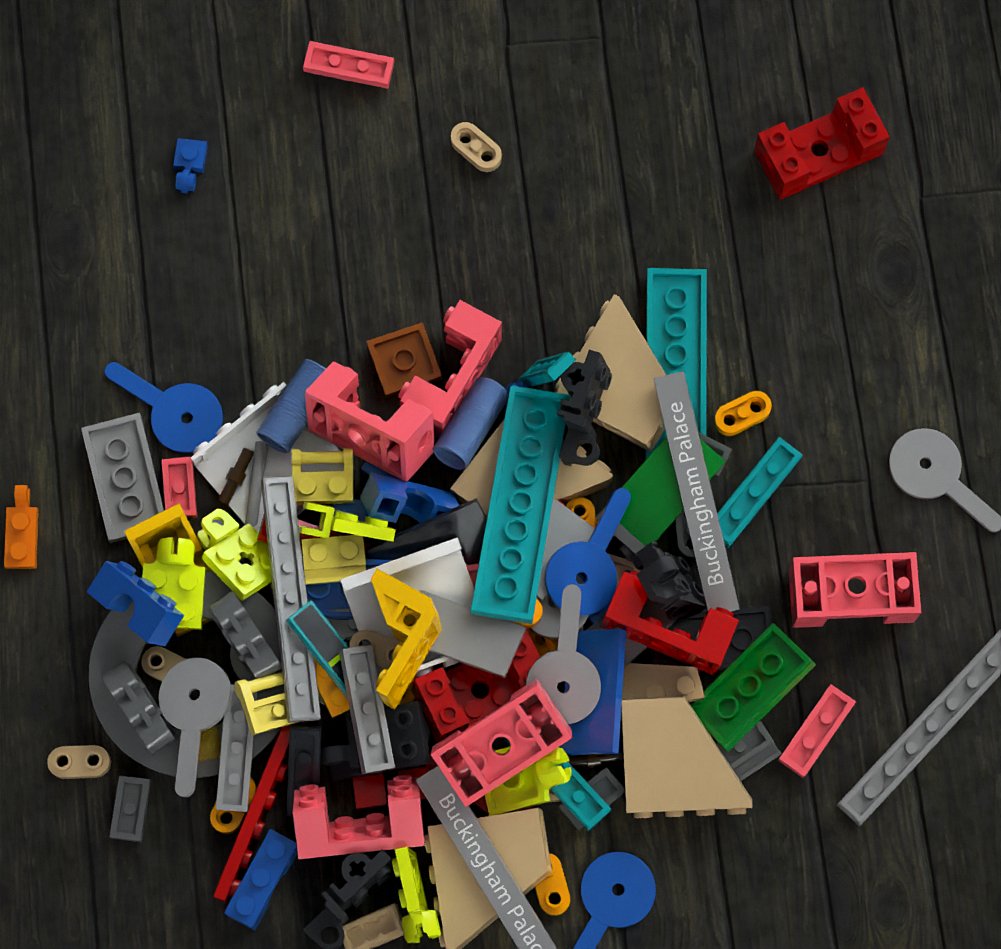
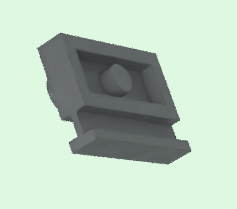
(624, 540)
(751, 752)

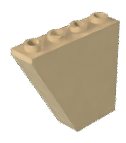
(631, 401)
(570, 482)
(675, 762)
(460, 900)

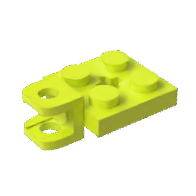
(347, 523)
(227, 548)

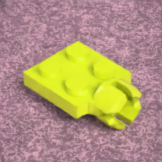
(179, 579)
(530, 785)
(413, 898)

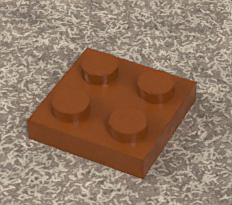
(402, 356)

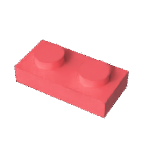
(180, 485)

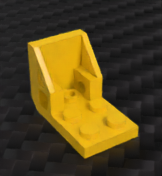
(168, 523)
(401, 609)

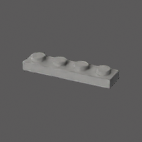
(366, 709)
(235, 758)

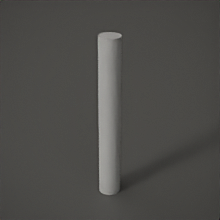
(255, 484)

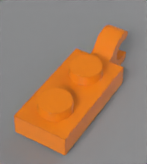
(21, 532)

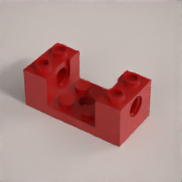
(849, 134)
(703, 652)
(449, 698)

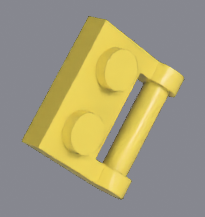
(323, 486)
(264, 713)

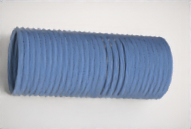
(470, 426)
(282, 428)

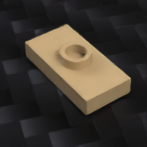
(374, 929)

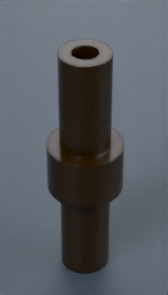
(235, 477)
(595, 760)

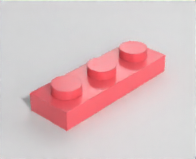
(348, 64)
(817, 731)

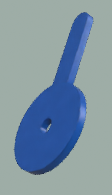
(171, 406)
(590, 560)
(604, 905)

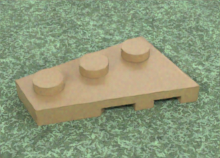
(661, 681)

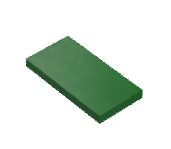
(656, 493)
(751, 686)

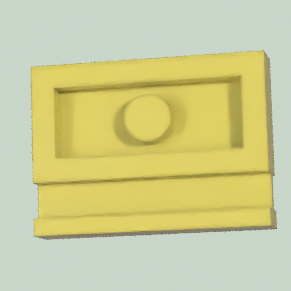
(332, 558)

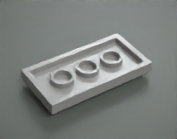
(122, 473)

